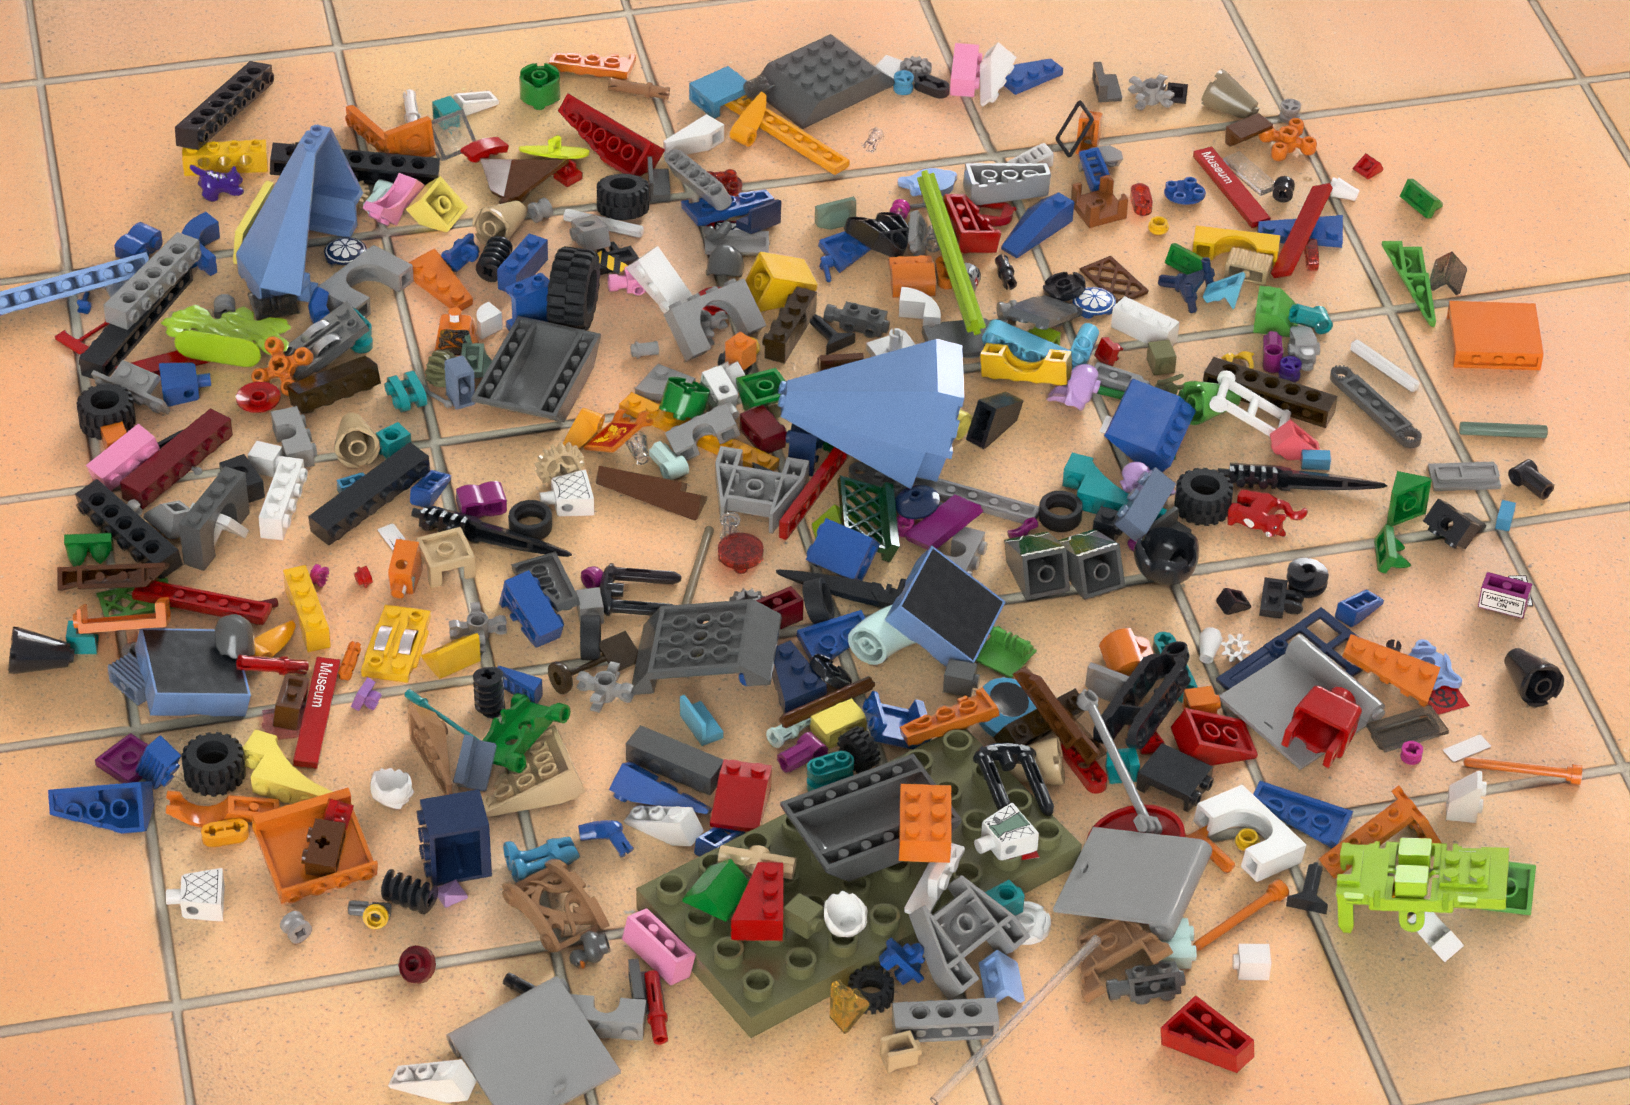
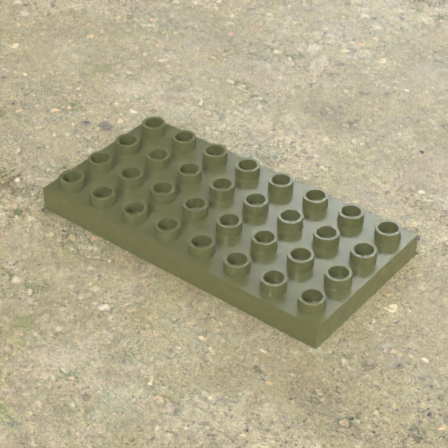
(778, 979)

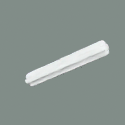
(613, 225)
(1384, 365)

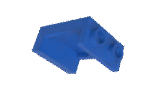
(529, 298)
(842, 550)
(885, 720)

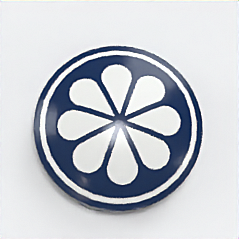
(343, 250)

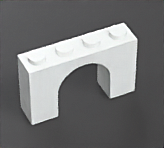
(1242, 809)

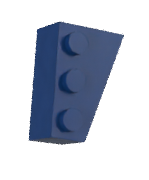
(531, 608)

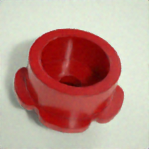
(363, 576)

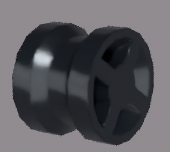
(1281, 184)

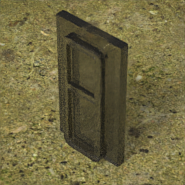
(1412, 725)

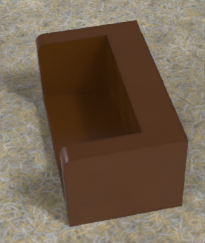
(289, 701)

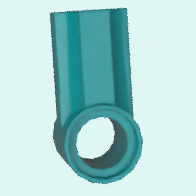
(1312, 317)

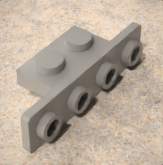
(138, 382)

